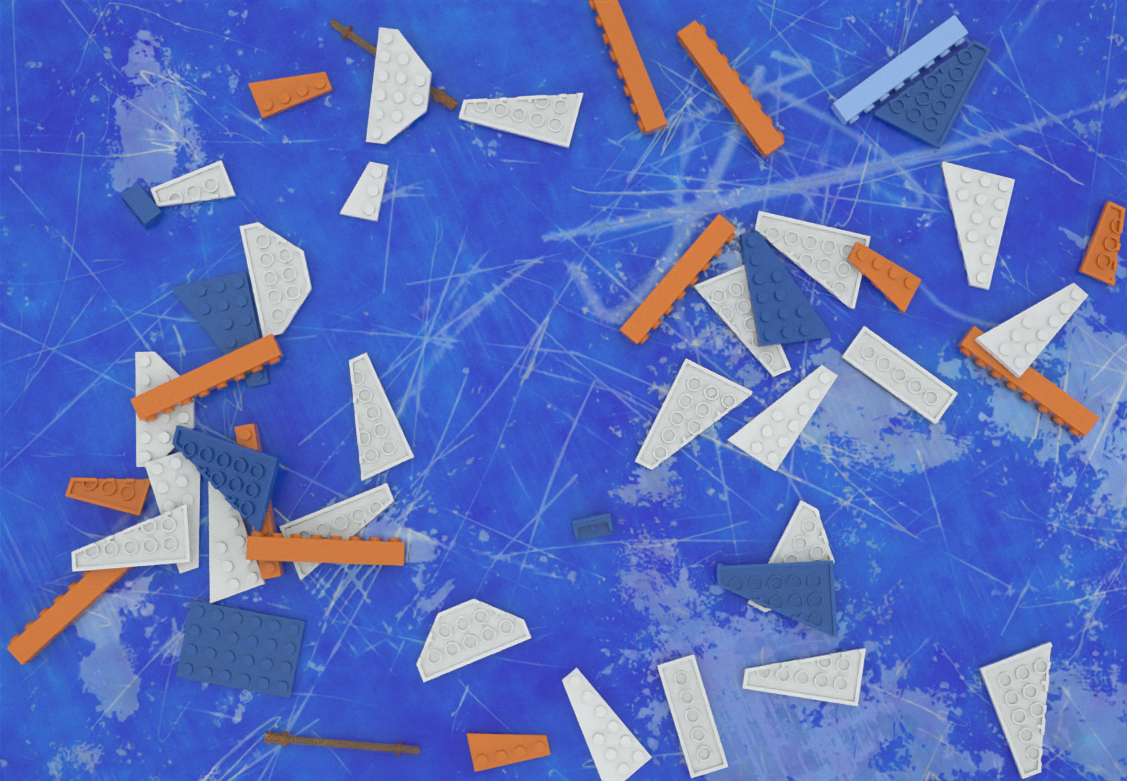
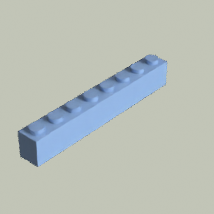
(899, 70)

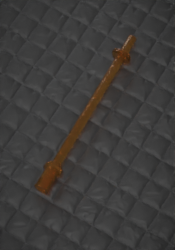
(438, 94)
(285, 739)

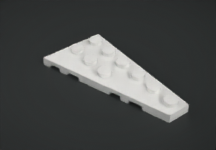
(377, 428)

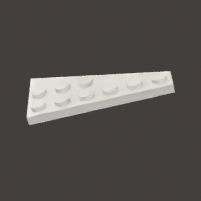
(534, 117)
(731, 300)
(1025, 335)
(778, 426)
(175, 484)
(339, 519)
(151, 542)
(227, 550)
(821, 677)
(609, 740)

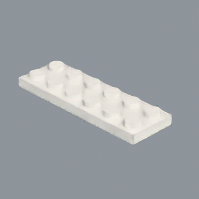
(899, 375)
(692, 715)

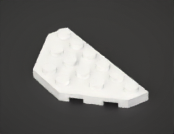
(398, 87)
(277, 277)
(156, 437)
(801, 541)
(467, 635)

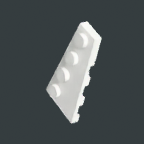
(200, 185)

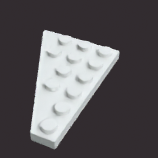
(979, 214)
(817, 251)
(690, 407)
(1019, 697)

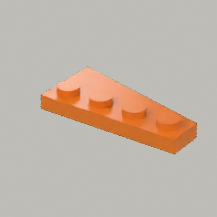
(284, 93)
(1103, 249)
(892, 280)
(112, 493)
(502, 749)

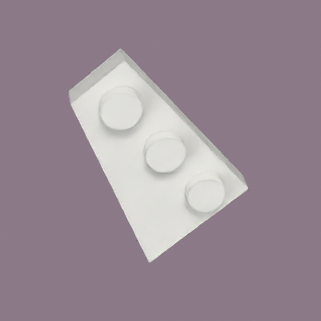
(368, 193)

